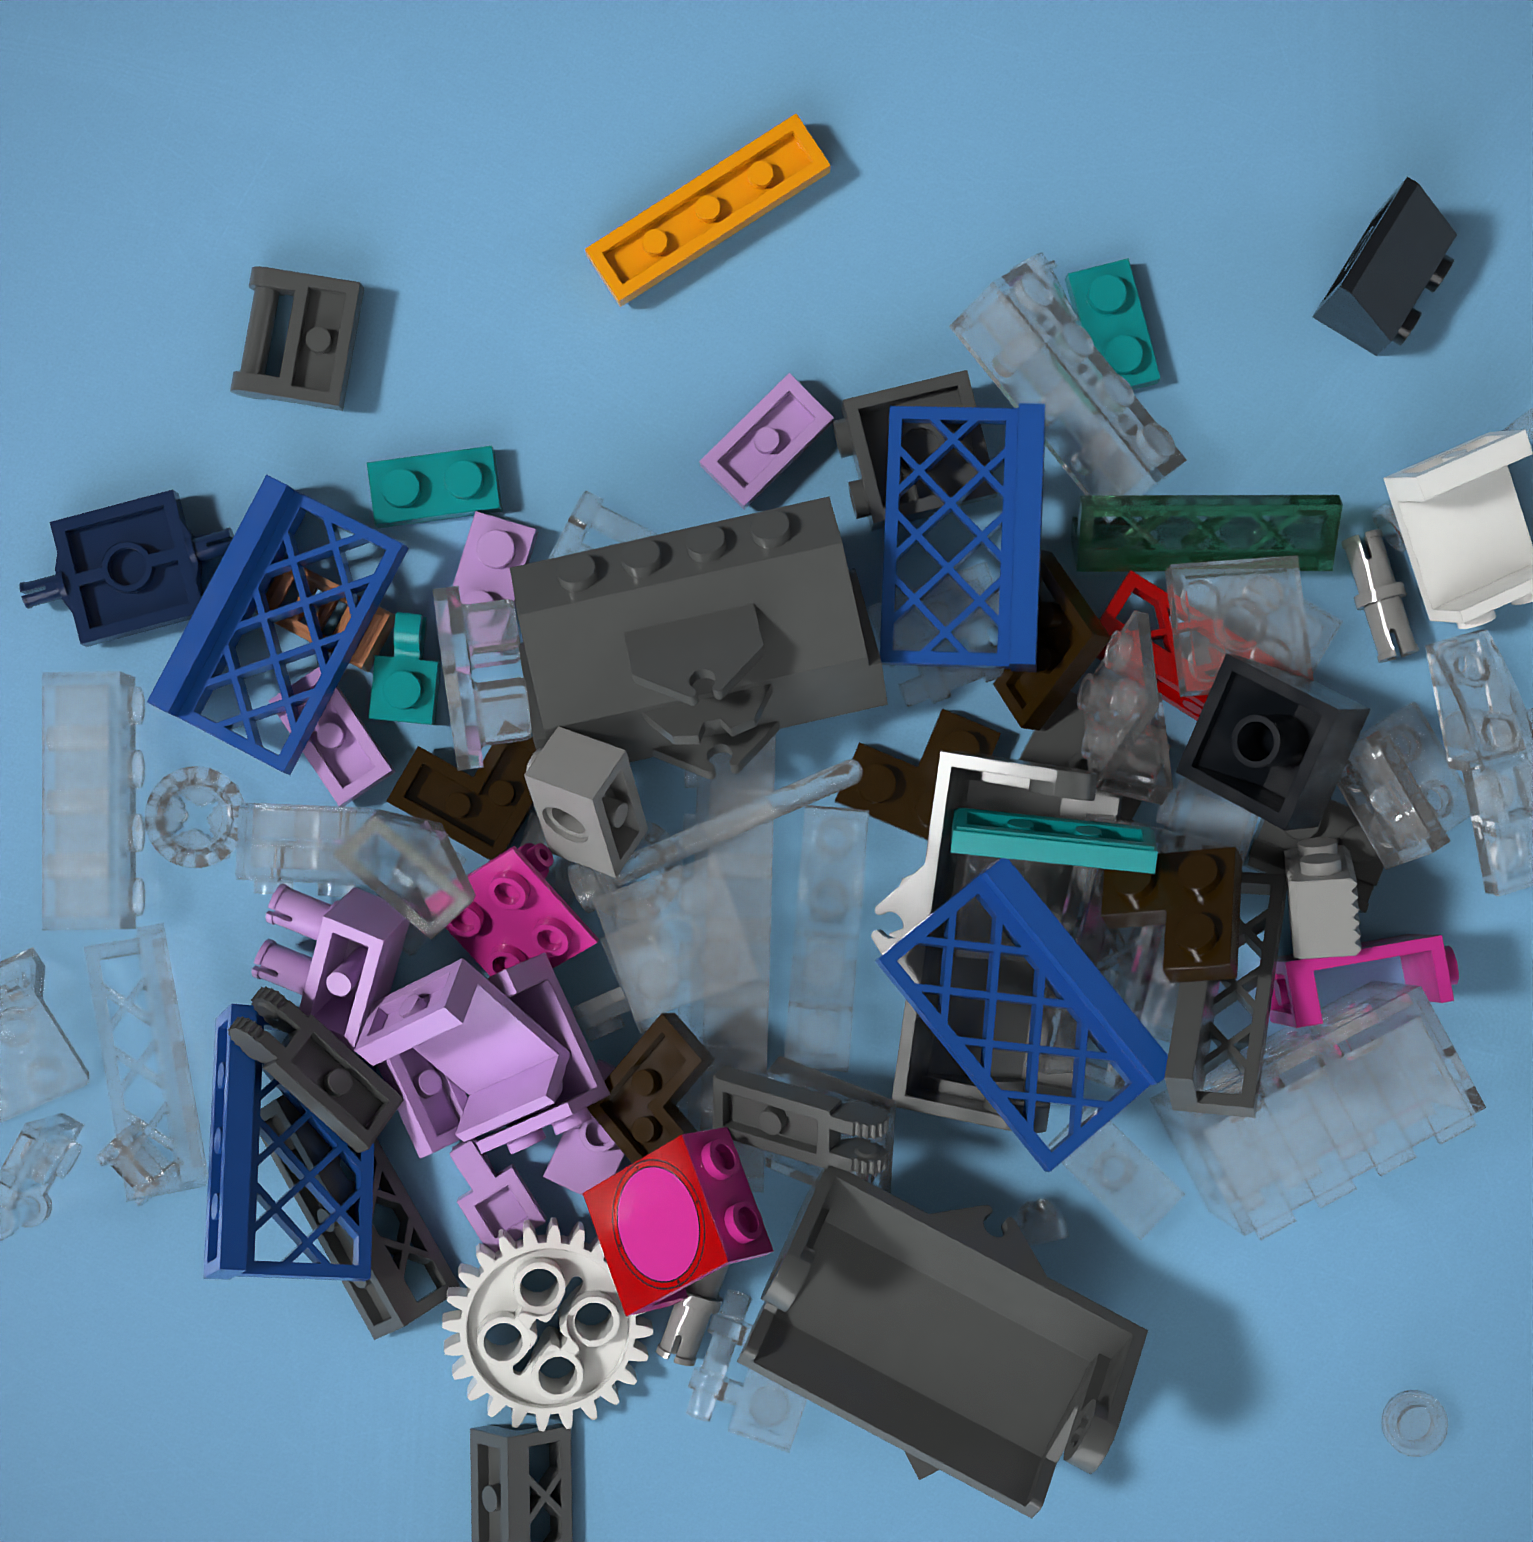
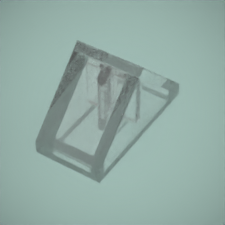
(410, 868)

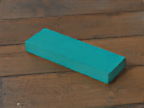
(1054, 840)

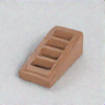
(373, 638)

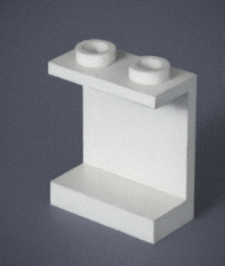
(1466, 528)

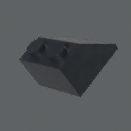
(1389, 270)
(1272, 742)

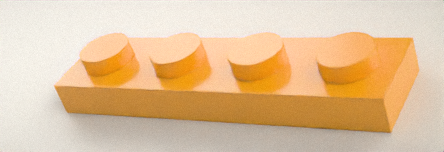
(708, 210)

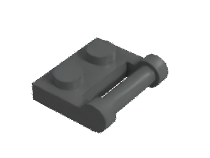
(317, 338)

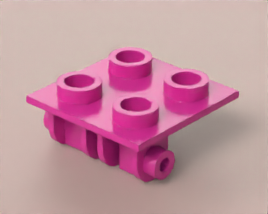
(518, 913)

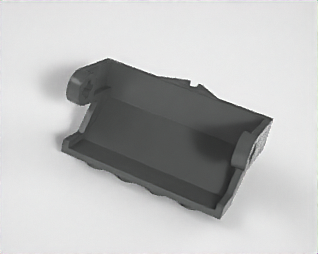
(699, 638)
(925, 1071)
(943, 1340)

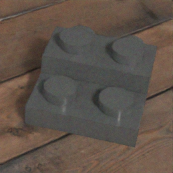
(865, 437)

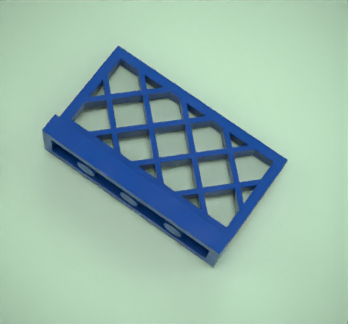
(1020, 535)
(231, 601)
(1071, 978)
(234, 1174)

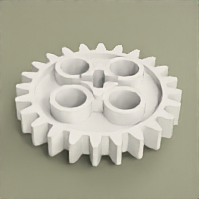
(497, 1296)

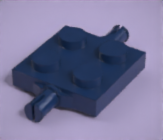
(127, 568)

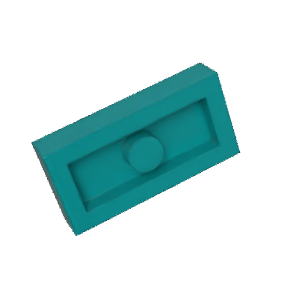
(1114, 319)
(434, 487)

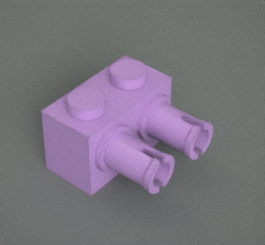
(351, 960)

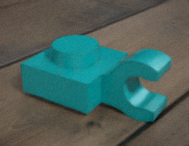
(406, 685)

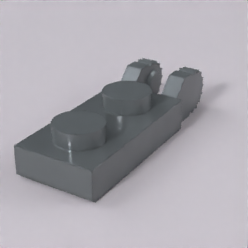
(318, 1069)
(799, 1122)

